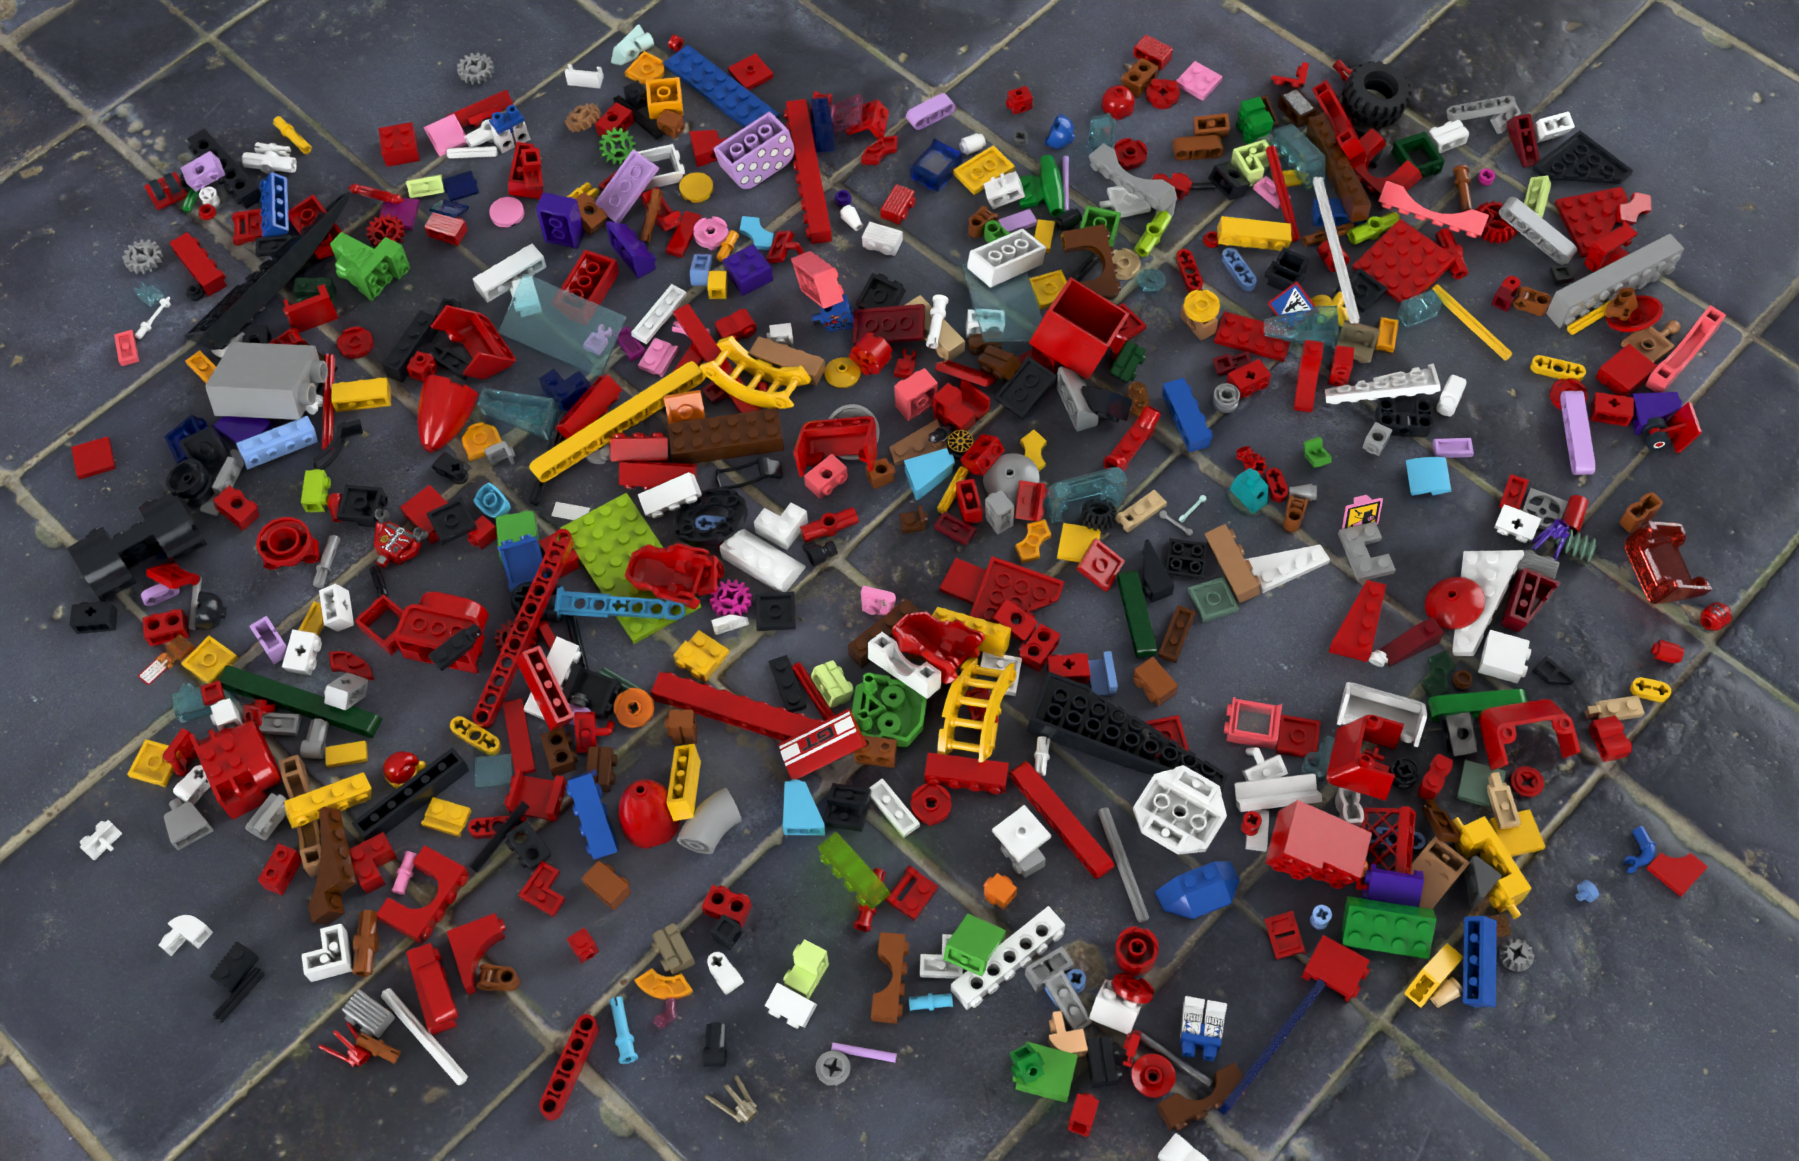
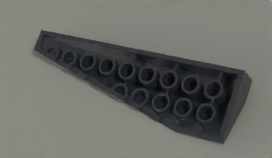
(1091, 724)

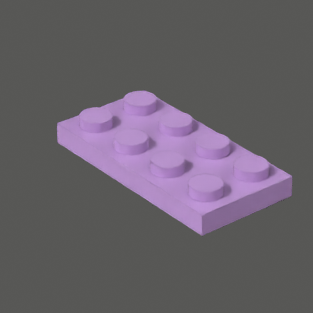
(626, 186)

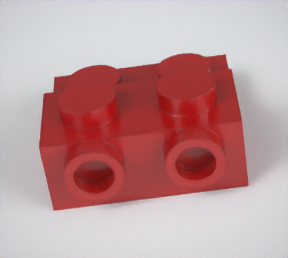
(1180, 182)

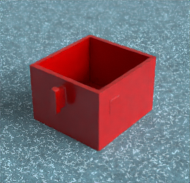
(1080, 328)

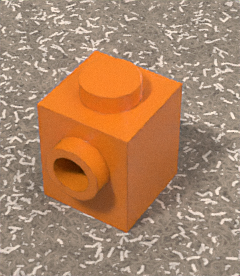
(999, 891)

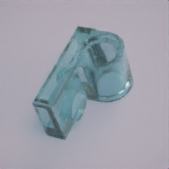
(1319, 758)

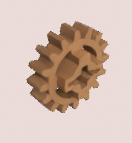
(582, 117)

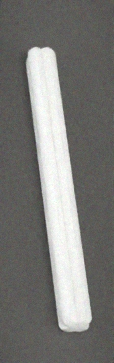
(424, 1036)

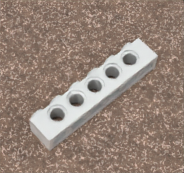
(1046, 921)

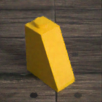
(1433, 975)

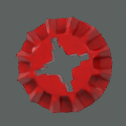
(1527, 773)

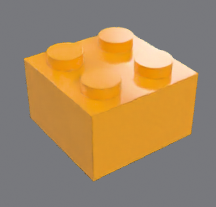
(664, 95)

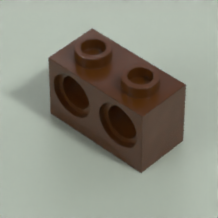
(557, 752)

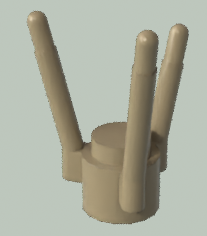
(745, 1110)

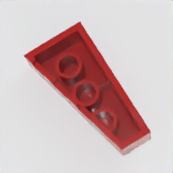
(1359, 628)

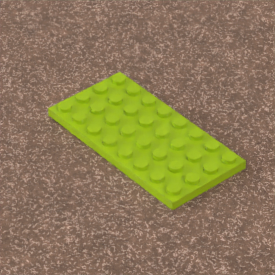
(604, 546)

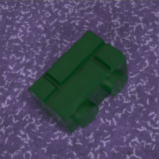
(1127, 362)

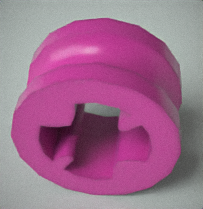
(1484, 174)

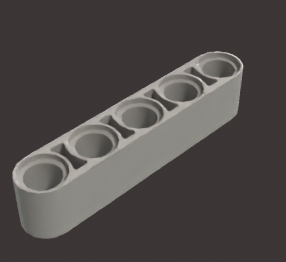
(1537, 230)

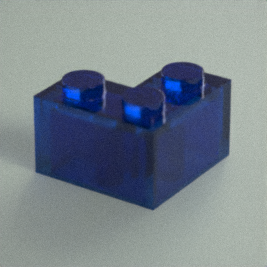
(563, 391)

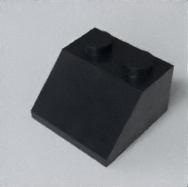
(1107, 403)

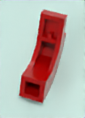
(666, 217)

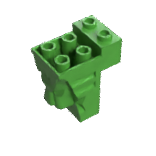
(369, 267)

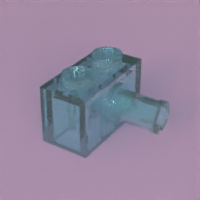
(189, 704)

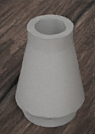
(1304, 491)

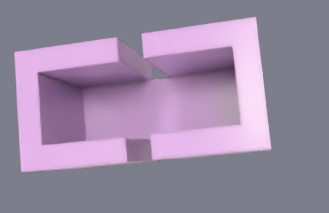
(269, 639)

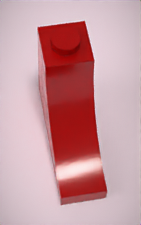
(1308, 375)
(471, 943)

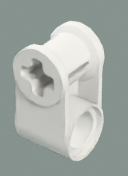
(192, 785)
(726, 974)

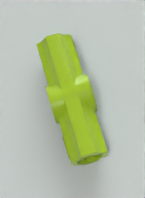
(1373, 228)
(1153, 233)

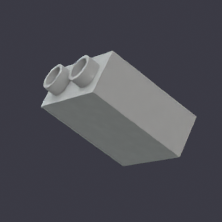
(266, 380)

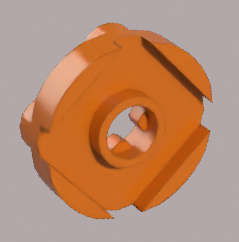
(640, 717)

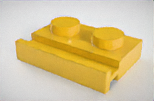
(446, 817)

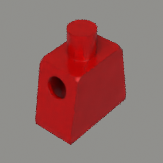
(703, 145)

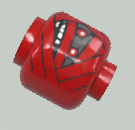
(1715, 616)

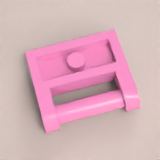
(873, 603)

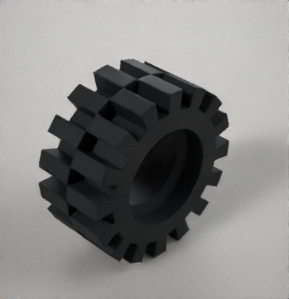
(1098, 514)

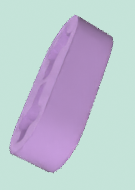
(158, 594)

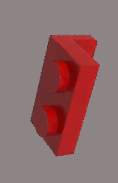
(1030, 501)

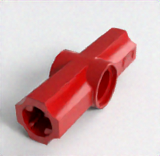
(1447, 241)
(819, 528)

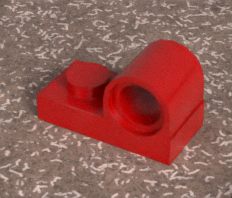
(709, 578)

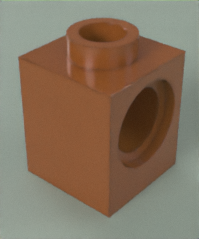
(670, 123)
(878, 480)

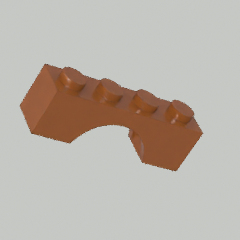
(886, 1002)

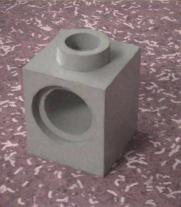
(1379, 433)

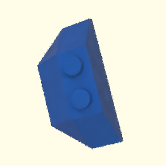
(1199, 890)

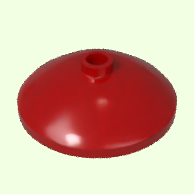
(1643, 317)
(1458, 610)

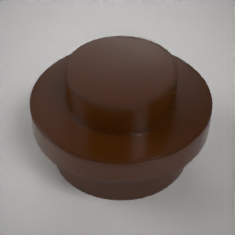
(1462, 679)

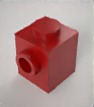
(484, 534)
(583, 945)

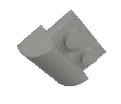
(267, 817)

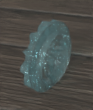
(1153, 274)

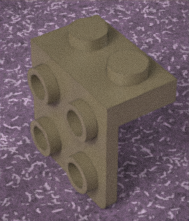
(1360, 338)

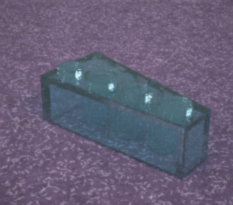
(1300, 155)

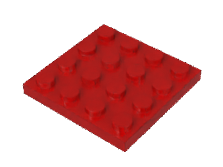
(1405, 261)

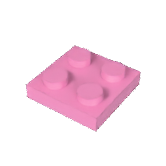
(1199, 80)

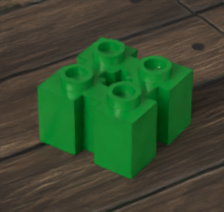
(1253, 120)

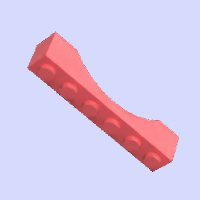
(1468, 221)
(1697, 337)

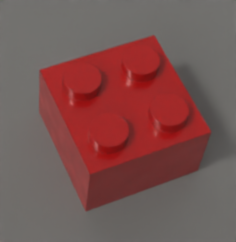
(399, 144)

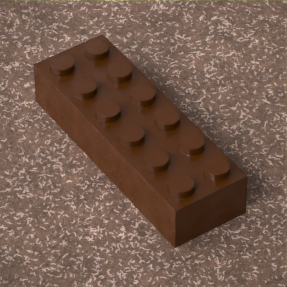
(725, 436)

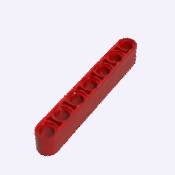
(1061, 820)

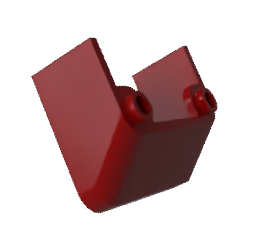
(480, 339)
(836, 437)
(1499, 728)
(1356, 770)

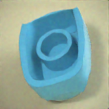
(491, 501)

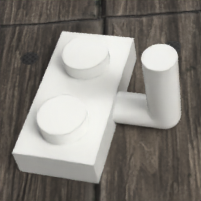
(1264, 769)

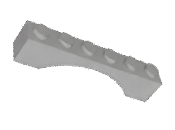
(1155, 192)

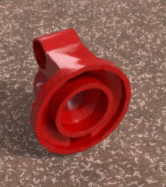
(285, 534)

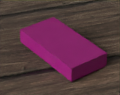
(631, 346)

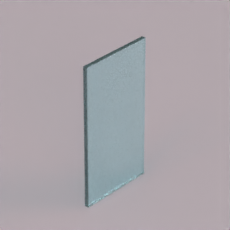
(1005, 310)
(562, 324)

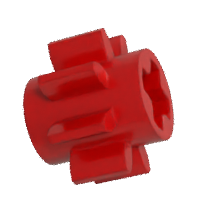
(1256, 463)

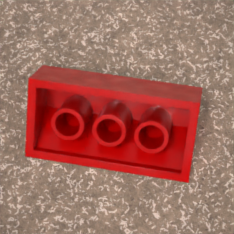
(592, 277)

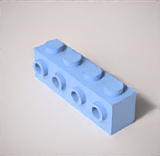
(277, 442)

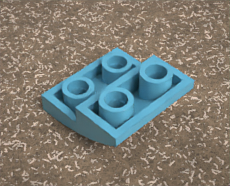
(1428, 475)

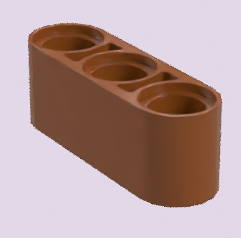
(1197, 147)

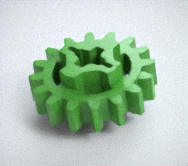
(611, 142)

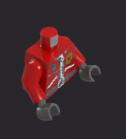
(395, 542)

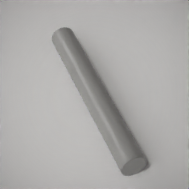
(196, 588)

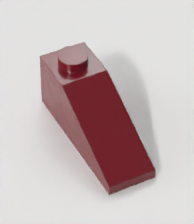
(1523, 139)
(1413, 641)

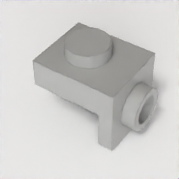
(499, 452)

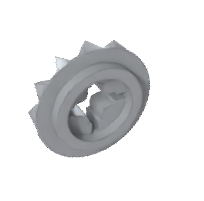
(1506, 955)
(827, 1059)

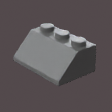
(1069, 388)

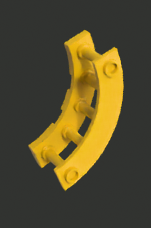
(760, 370)
(956, 698)

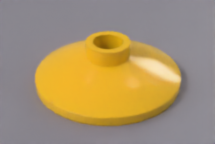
(842, 378)

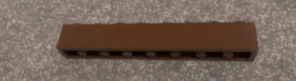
(1339, 169)

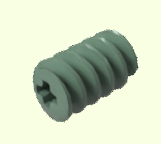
(1578, 545)

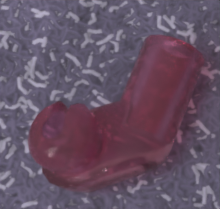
(664, 1019)

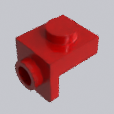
(255, 710)

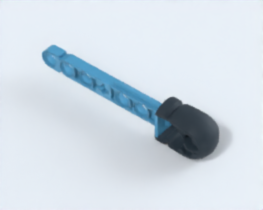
(565, 604)

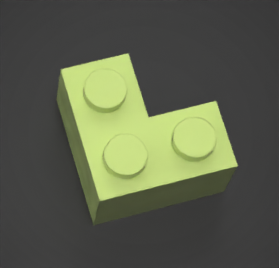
(1251, 160)
(808, 969)

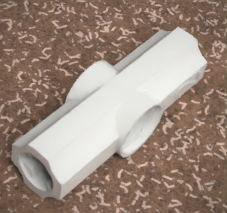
(480, 135)
(269, 162)

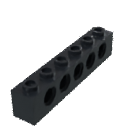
(235, 179)

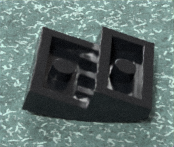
(847, 807)

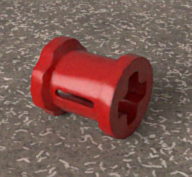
(1255, 818)

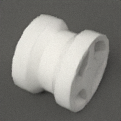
(209, 196)

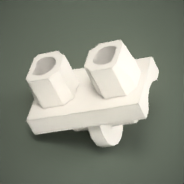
(101, 840)

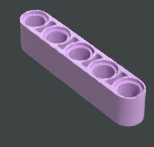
(1577, 433)

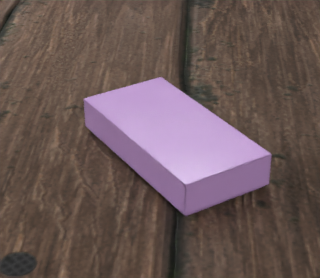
(1018, 221)
(1453, 447)

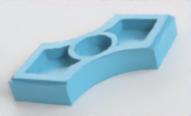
(751, 228)

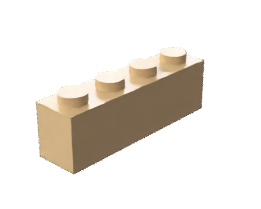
(950, 342)

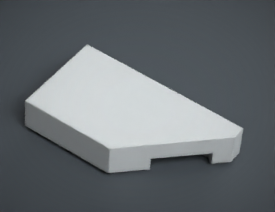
(728, 623)

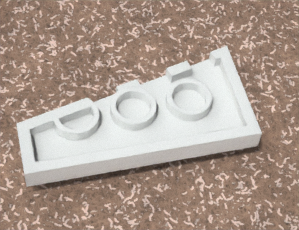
(1287, 565)

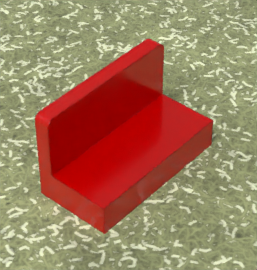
(975, 399)

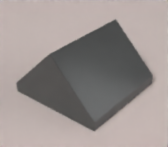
(1479, 881)

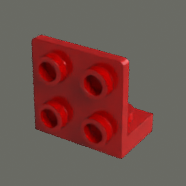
(1301, 73)

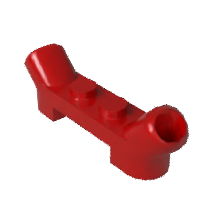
(1133, 440)

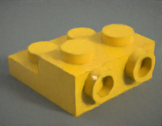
(701, 656)

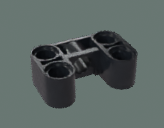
(1405, 423)

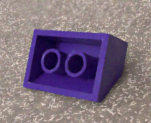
(630, 249)

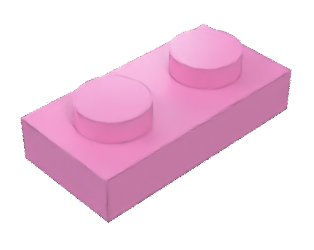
(1268, 191)

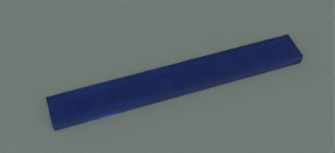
(1271, 1048)

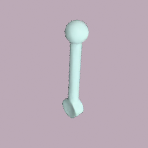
(1202, 498)

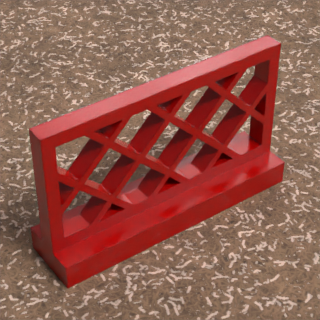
(1404, 842)

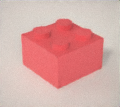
(915, 394)

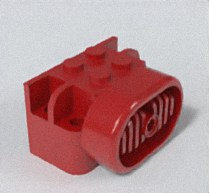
(436, 621)
(238, 767)

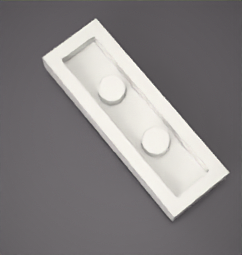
(893, 808)

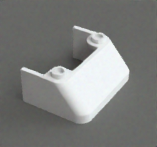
(1363, 701)

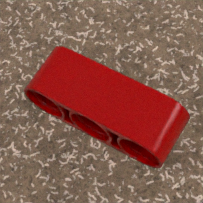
(437, 992)

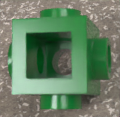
(1026, 1063)

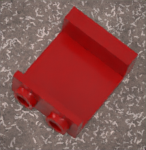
(540, 794)

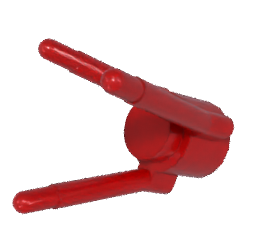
(357, 1054)

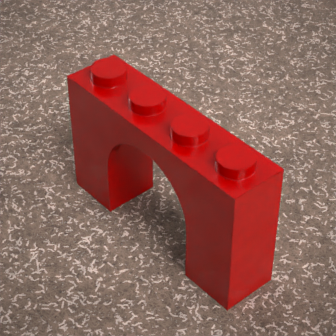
(1373, 143)
(419, 923)

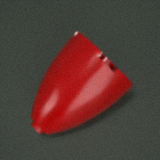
(443, 411)
(645, 815)

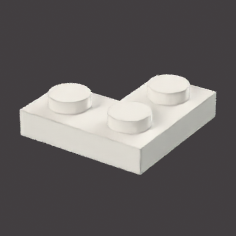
(996, 662)
(935, 967)

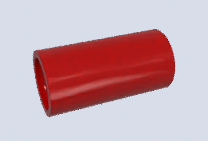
(1575, 512)

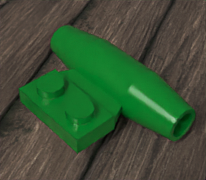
(1044, 187)

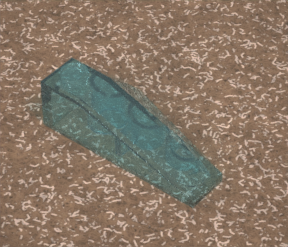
(1313, 325)

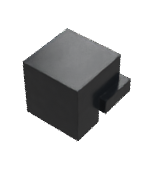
(1287, 270)

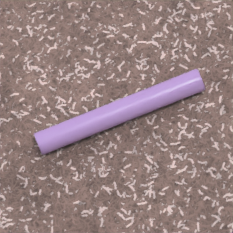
(864, 1052)

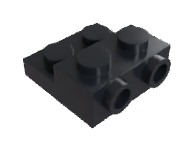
(880, 292)
(360, 504)

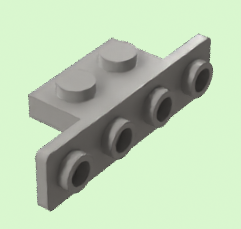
(226, 477)

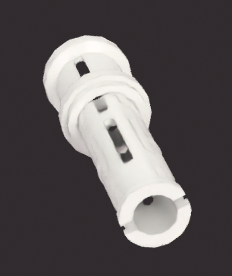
(937, 313)

